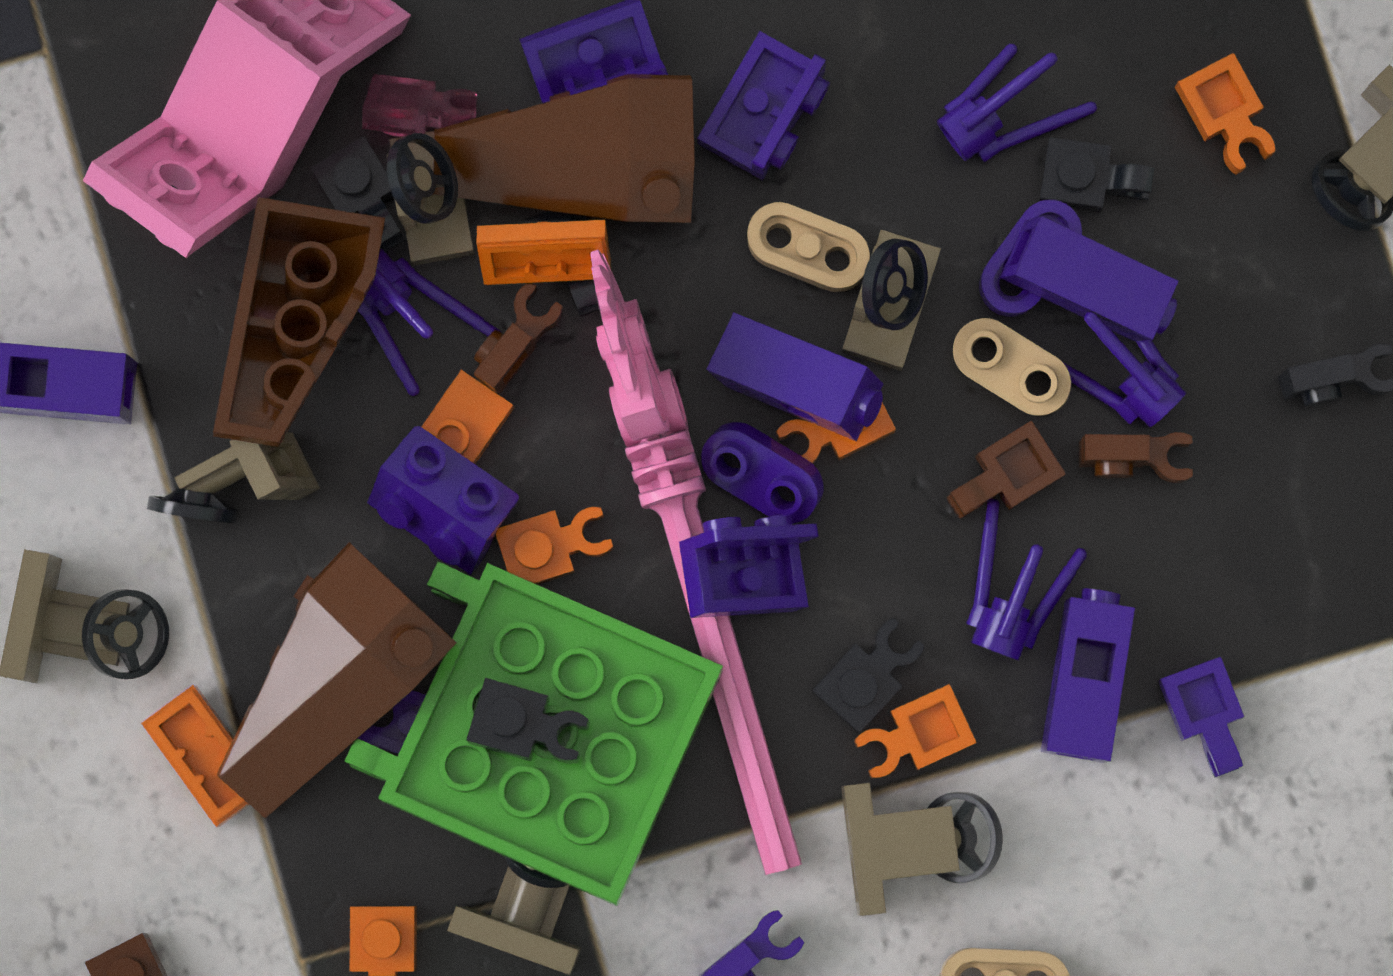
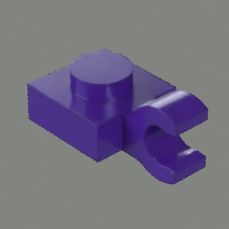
(1203, 705)
(753, 949)

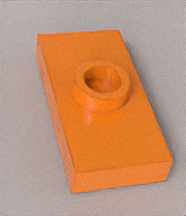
(540, 251)
(468, 416)
(195, 746)

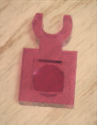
(411, 106)

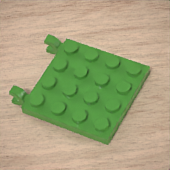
(557, 817)

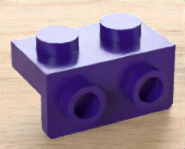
(592, 50)
(762, 106)
(441, 499)
(746, 568)

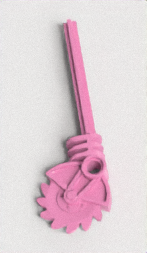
(671, 483)

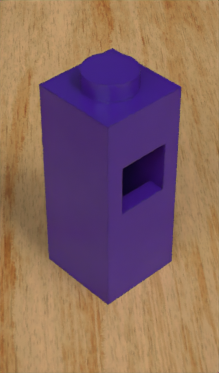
(1091, 279)
(796, 377)
(67, 383)
(1088, 676)

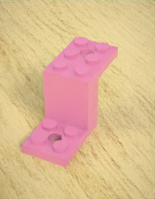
(239, 113)

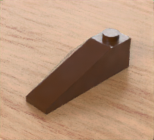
(591, 153)
(295, 302)
(338, 671)

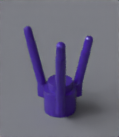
(972, 125)
(391, 294)
(1148, 388)
(1005, 624)

